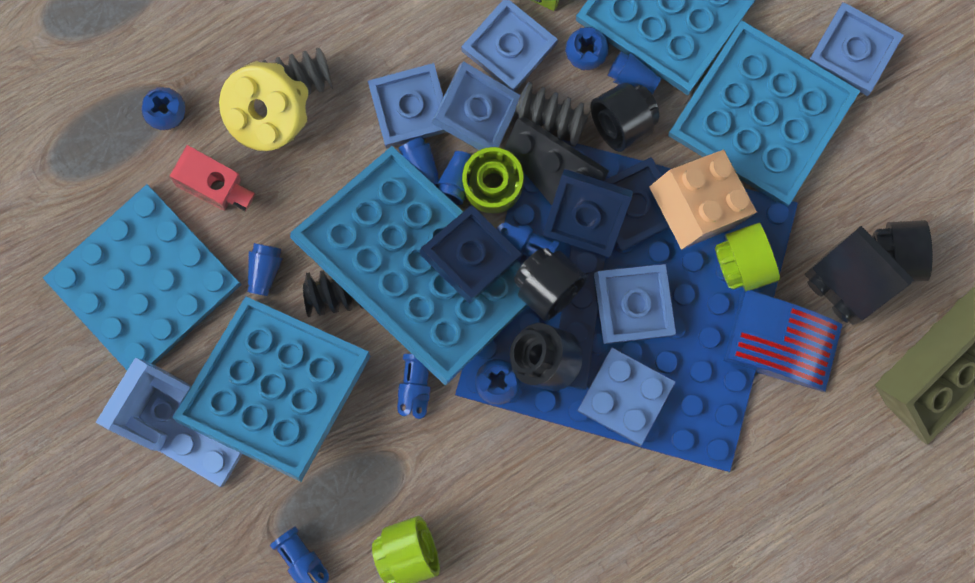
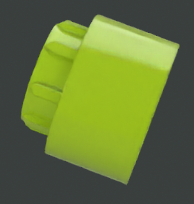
(493, 161)
(747, 258)
(406, 552)

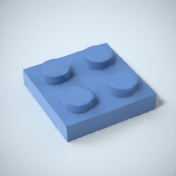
(509, 45)
(856, 48)
(407, 104)
(476, 108)
(634, 303)
(626, 396)

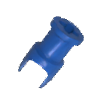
(524, 236)
(414, 390)
(299, 558)

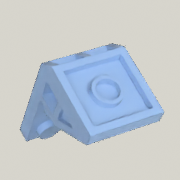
(144, 413)

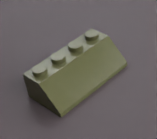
(935, 374)

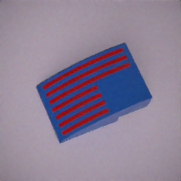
(783, 340)

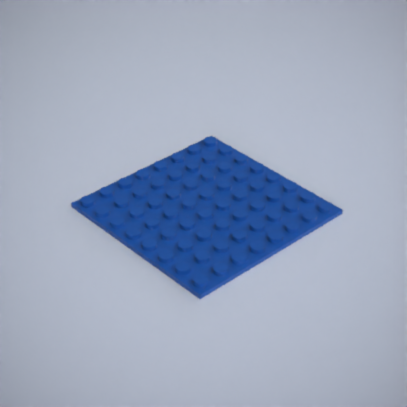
(709, 395)

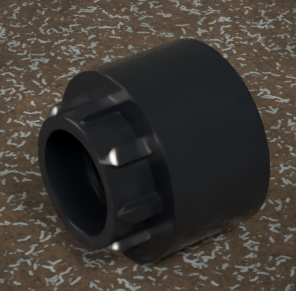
(625, 115)
(909, 246)
(549, 282)
(546, 357)

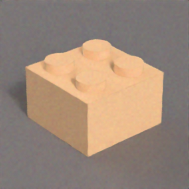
(702, 199)

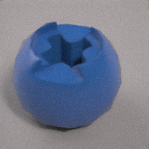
(589, 60)
(152, 113)
(483, 382)

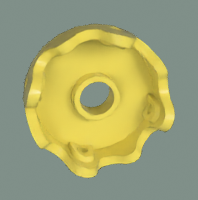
(282, 97)

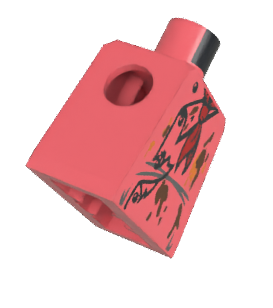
(198, 173)

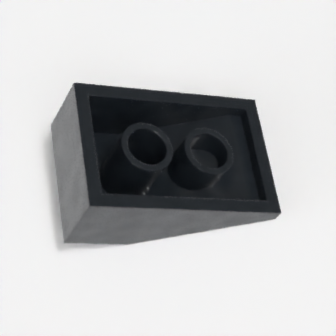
(857, 277)

